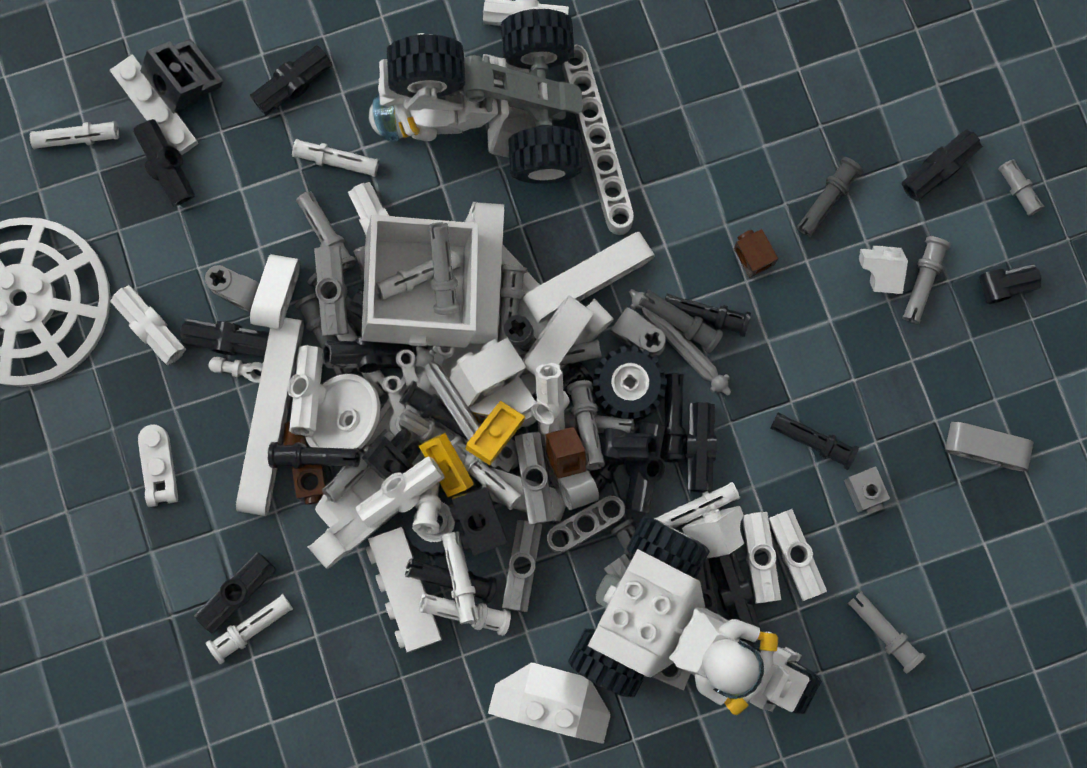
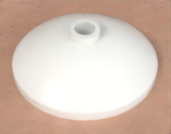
(346, 400)

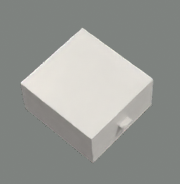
(410, 316)

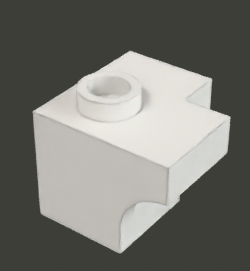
(887, 268)
(718, 530)

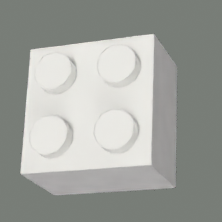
(486, 371)

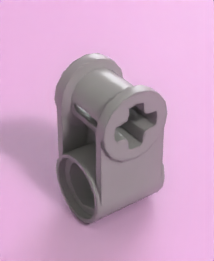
(237, 289)
(635, 330)

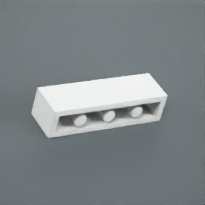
(392, 554)

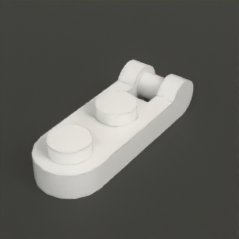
(157, 465)

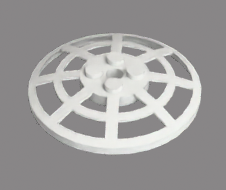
(42, 302)

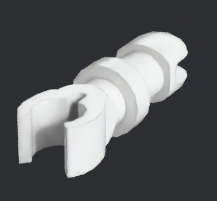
(237, 368)

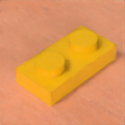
(495, 432)
(445, 456)

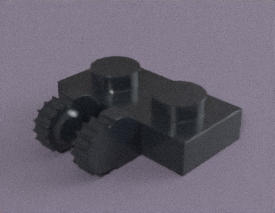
(386, 456)

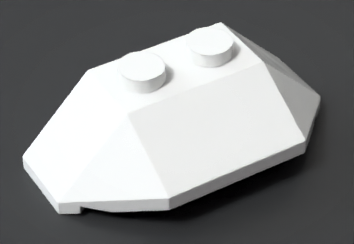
(552, 702)

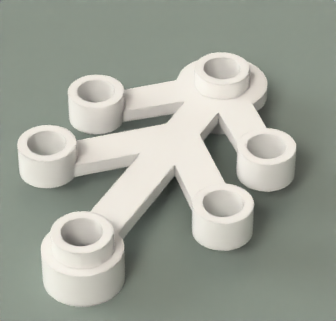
(410, 375)

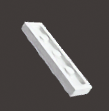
(152, 105)

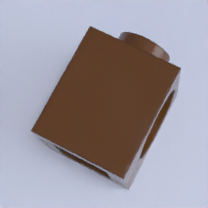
(755, 252)
(565, 452)
(299, 475)

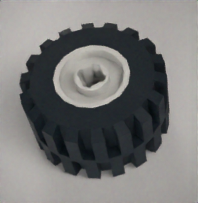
(629, 383)

